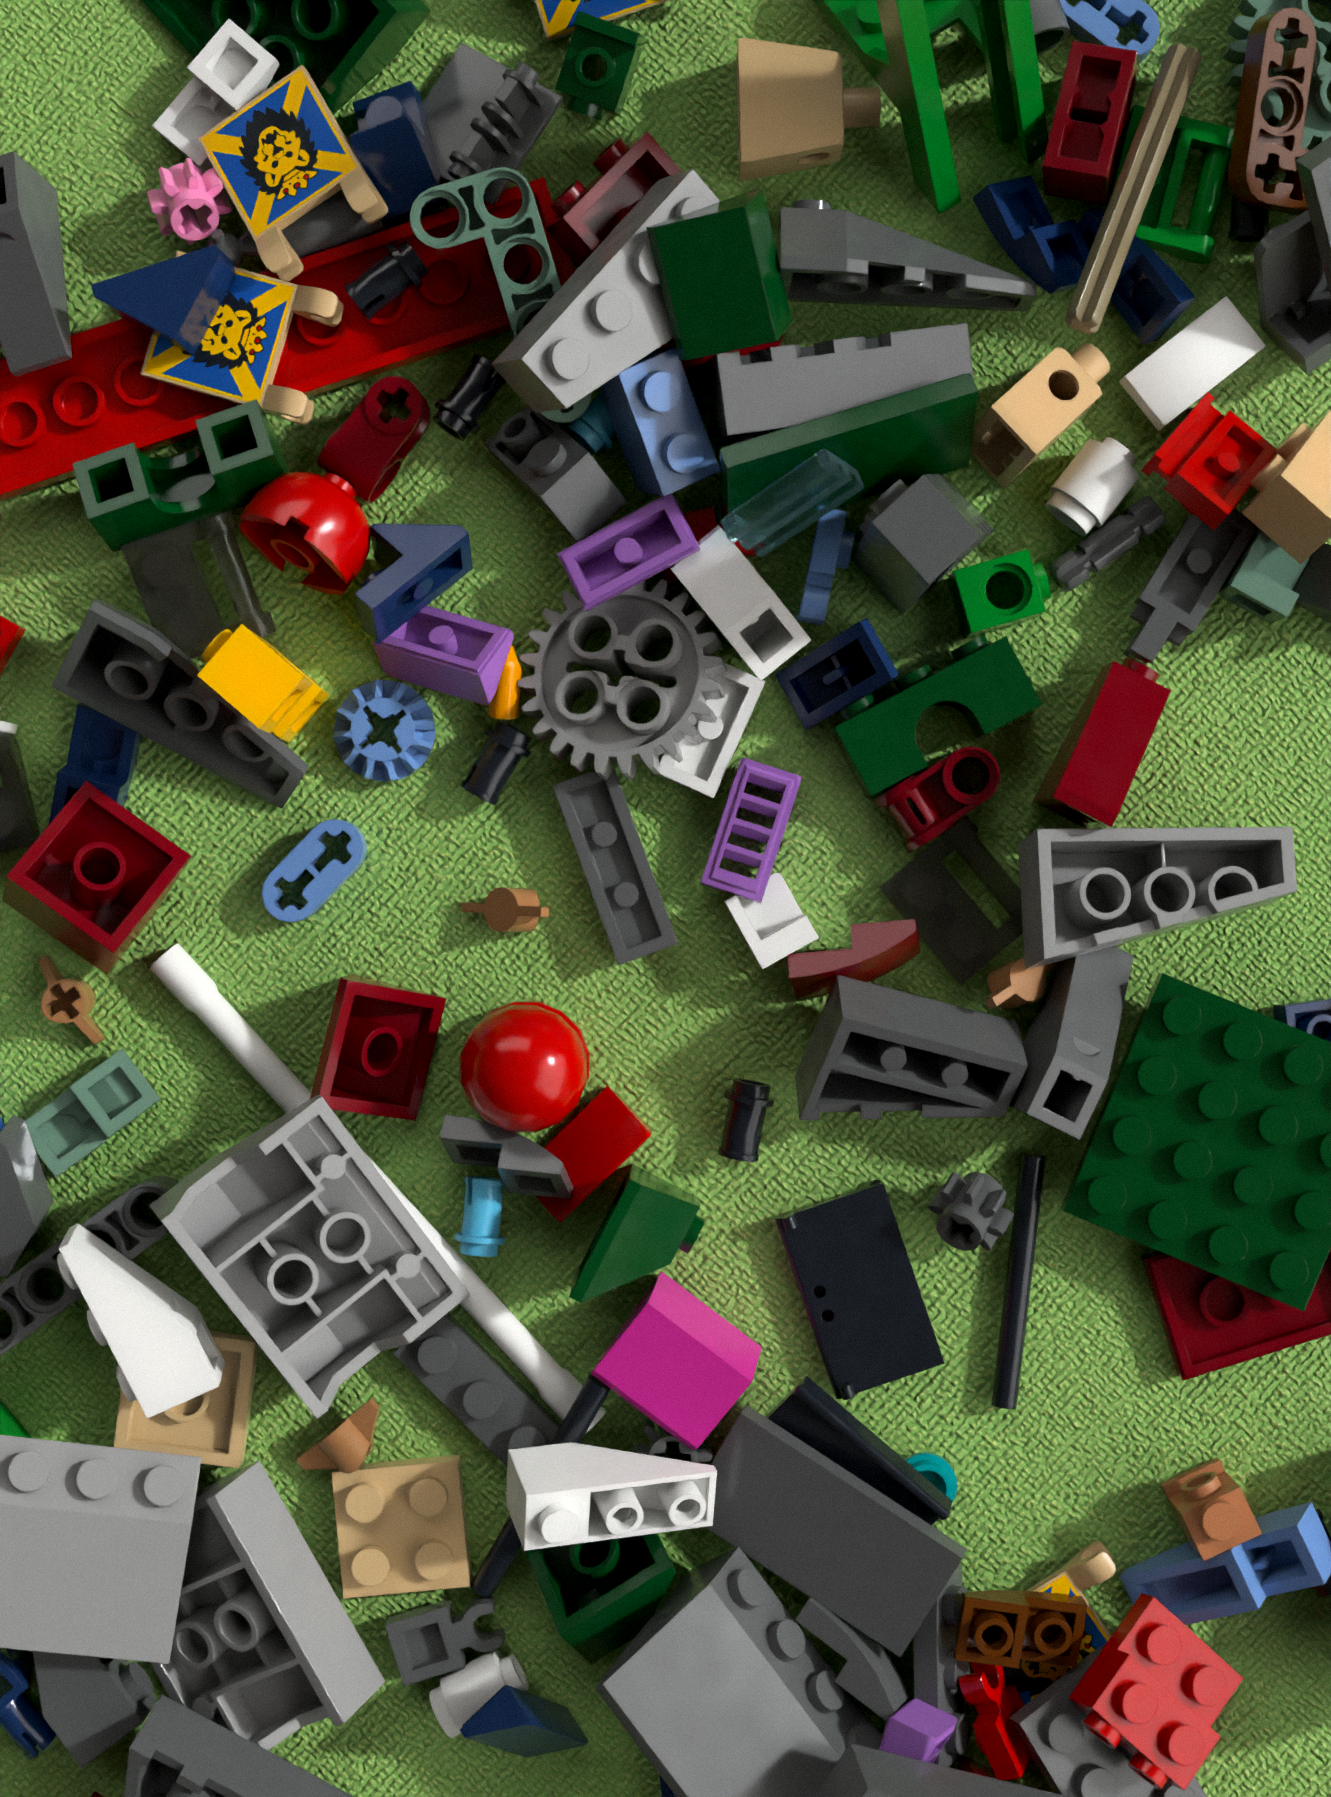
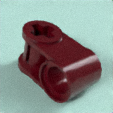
(371, 444)
(937, 797)

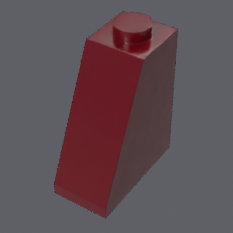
(1104, 745)

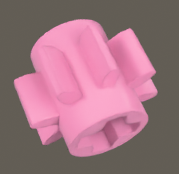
(188, 201)

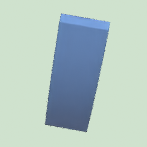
(1285, 1558)

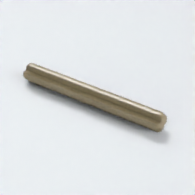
(1133, 189)

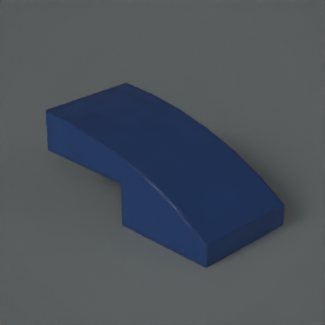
(1023, 227)
(1147, 289)
(98, 753)

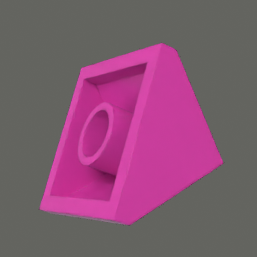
(678, 1362)

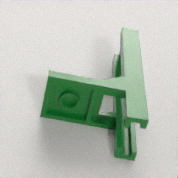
(898, 53)

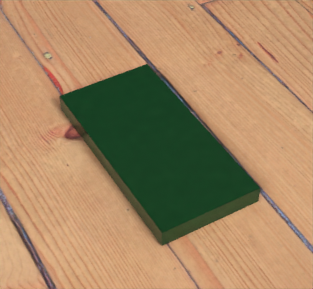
(884, 440)

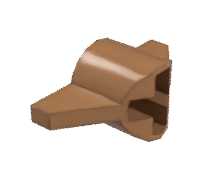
(510, 909)
(1014, 986)
(68, 1000)
(346, 1443)

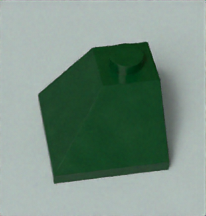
(637, 1234)
(602, 1589)

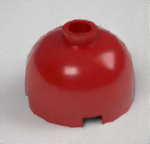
(311, 526)

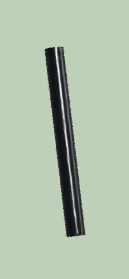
(1018, 1281)
(507, 1542)

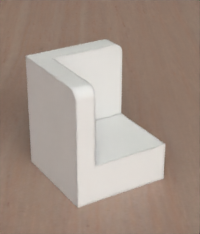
(774, 925)

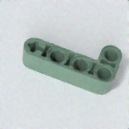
(499, 237)

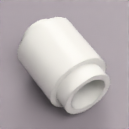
(1092, 485)
(469, 1688)

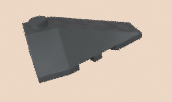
(859, 261)
(155, 690)

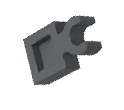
(433, 1640)

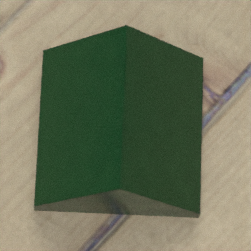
(721, 277)

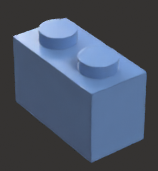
(659, 424)

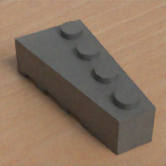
(195, 1757)

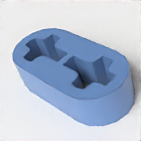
(1095, 28)
(303, 859)

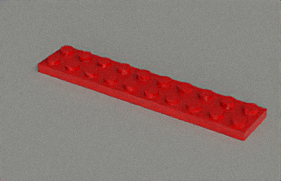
(106, 403)

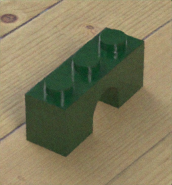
(139, 494)
(982, 685)

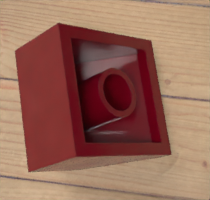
(94, 877)

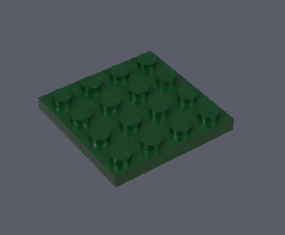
(1216, 1143)

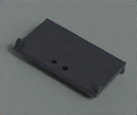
(858, 1270)
(841, 1437)

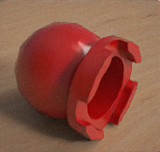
(524, 1066)

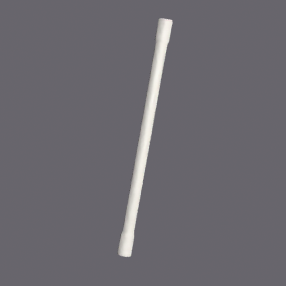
(200, 995)

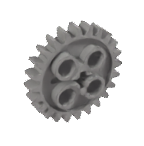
(608, 728)

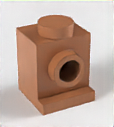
(1210, 1509)

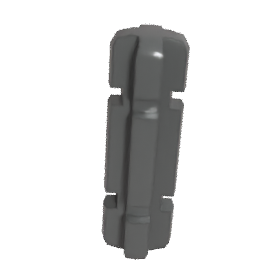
(1107, 543)

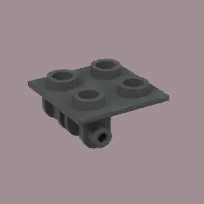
(486, 117)

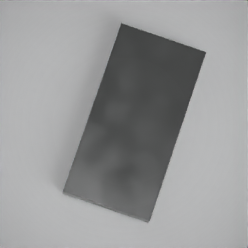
(829, 1532)

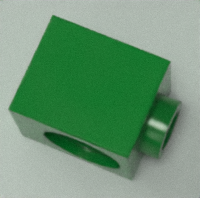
(971, 603)

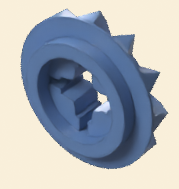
(413, 733)

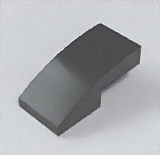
(520, 1161)
(869, 1669)

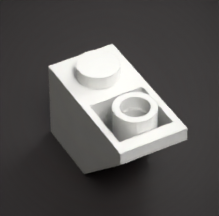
(740, 603)

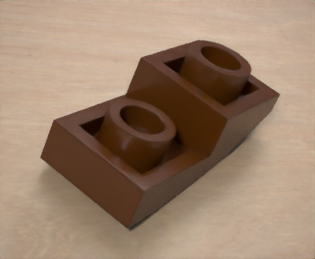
(1018, 1626)

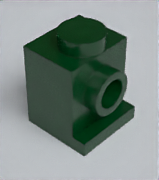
(620, 50)

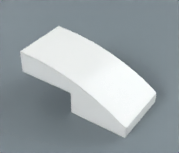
(224, 79)
(1192, 363)

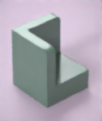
(1264, 579)

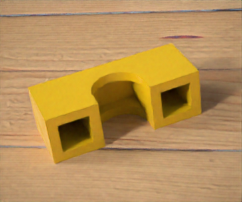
(261, 682)

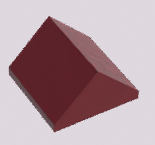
(378, 1048)

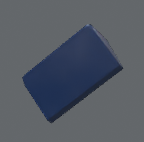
(523, 1724)

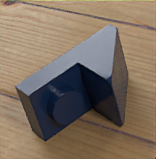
(396, 149)
(417, 566)

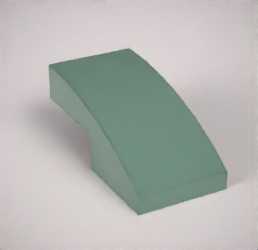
(90, 1112)

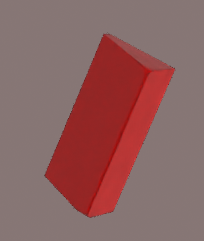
(594, 1147)

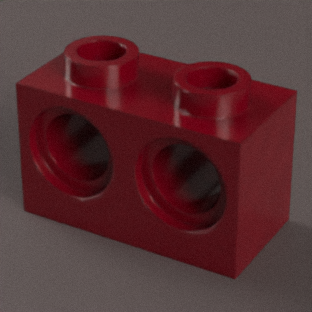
(1089, 122)

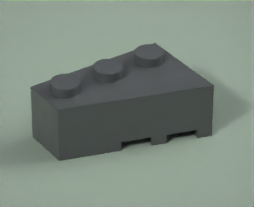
(907, 1054)

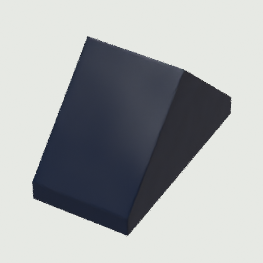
(172, 296)
(837, 674)

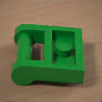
(1154, 228)

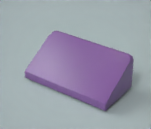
(629, 551)
(447, 654)

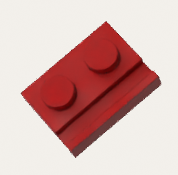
(1210, 461)

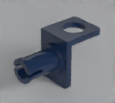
(18, 1714)

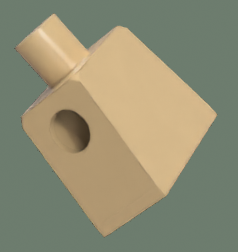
(794, 107)
(1037, 411)

